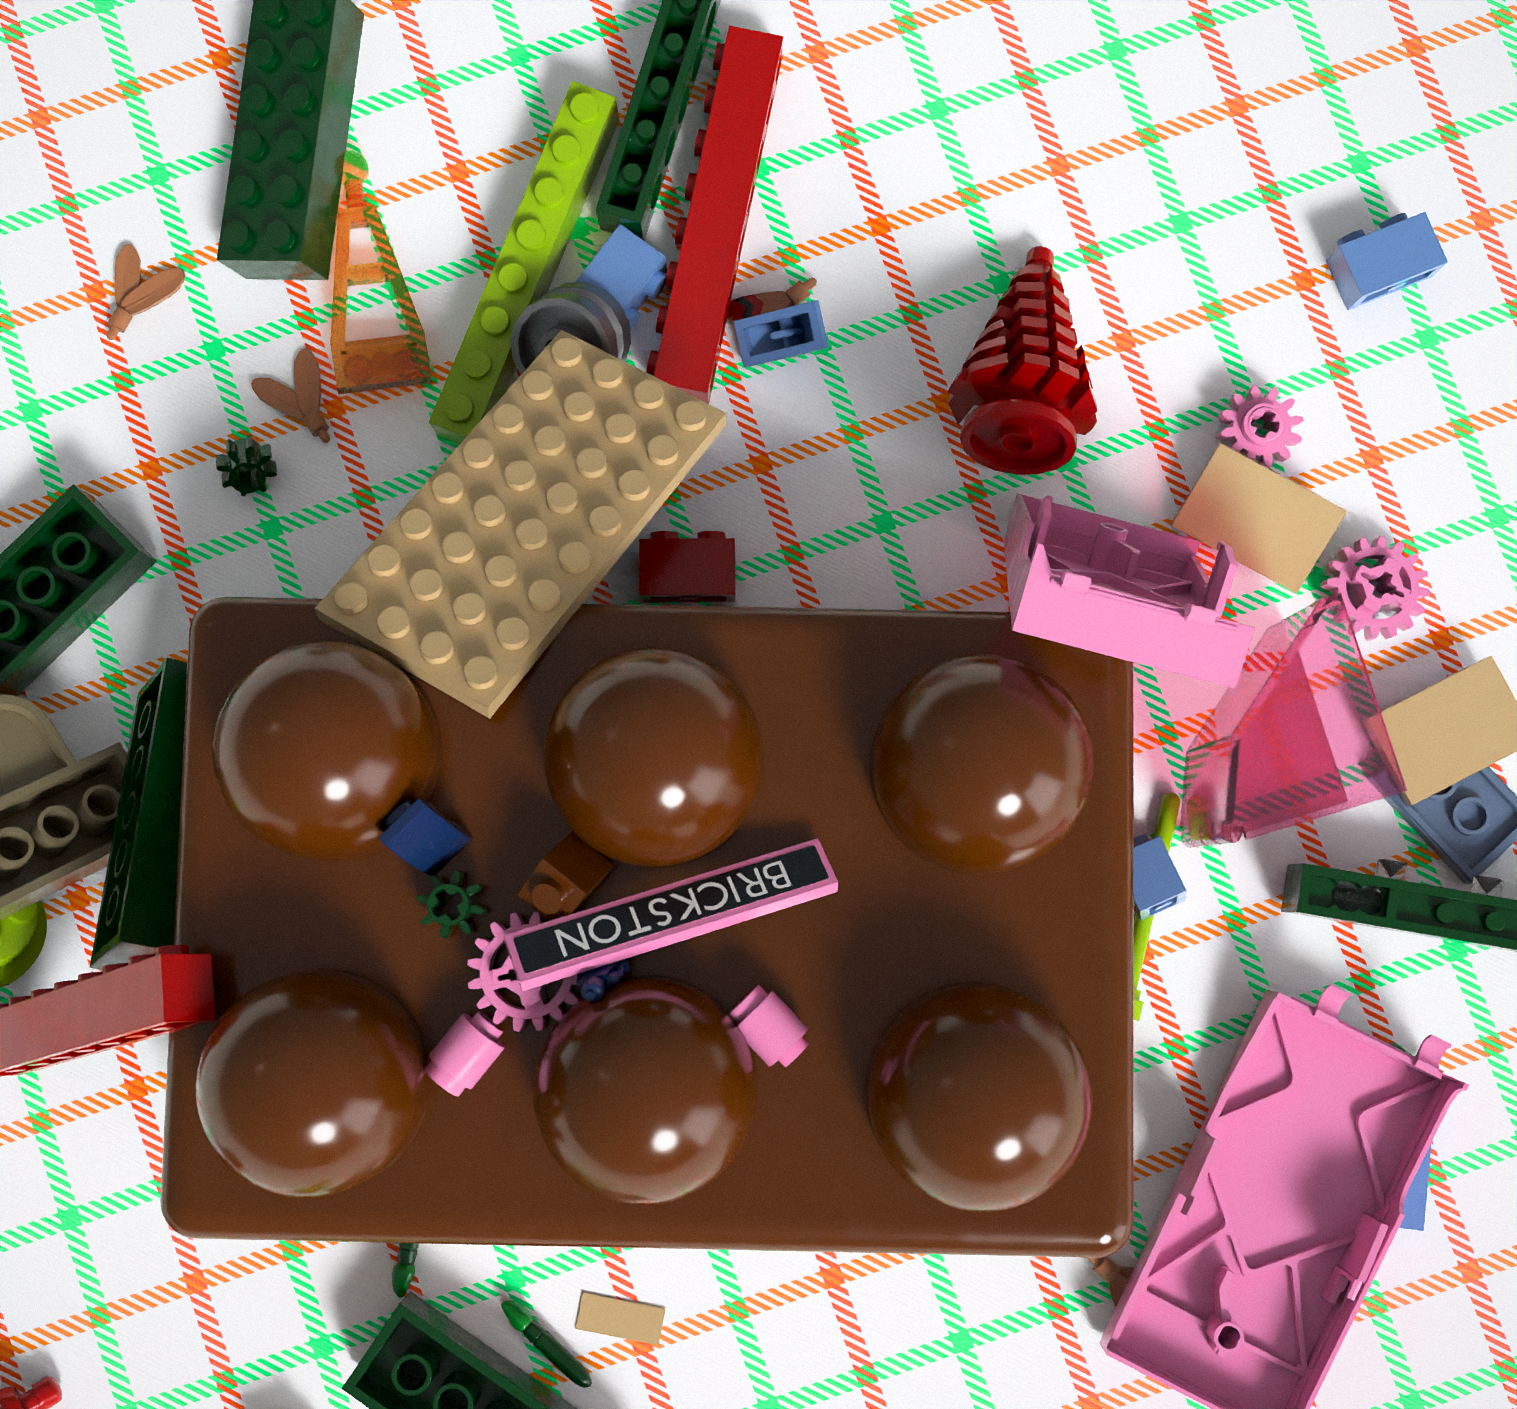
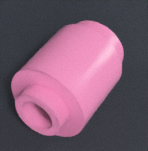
(770, 1027)
(465, 1053)

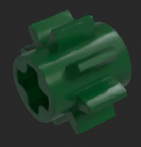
(246, 465)
(437, 900)

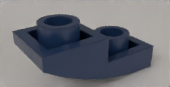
(423, 836)

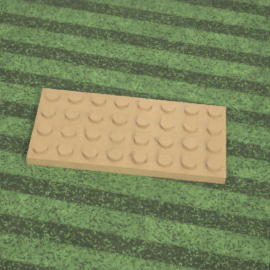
(521, 522)

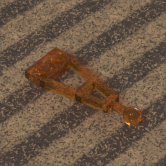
(375, 361)

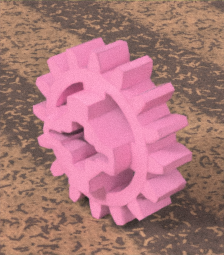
(1388, 573)
(532, 999)

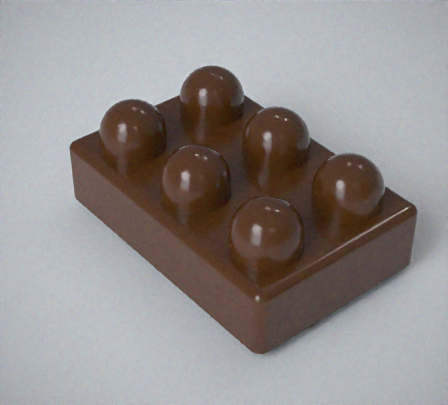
(951, 989)

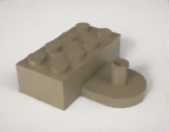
(52, 808)

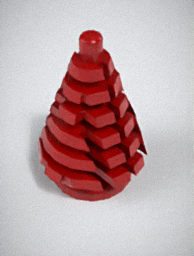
(1025, 378)

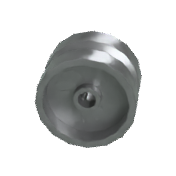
(578, 310)

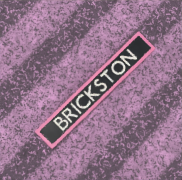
(669, 914)

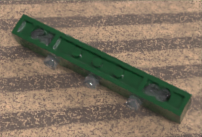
(1404, 906)

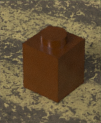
(565, 878)

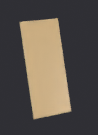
(620, 1318)

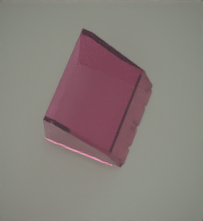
(1291, 736)

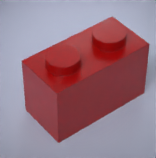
(687, 568)

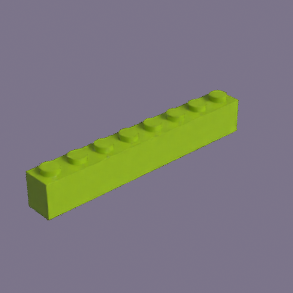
(527, 258)

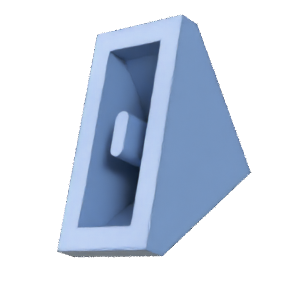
(781, 334)

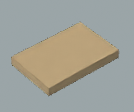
(1261, 514)
(1452, 729)

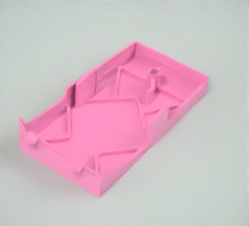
(1122, 591)
(1281, 1209)

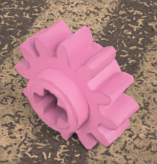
(1275, 420)

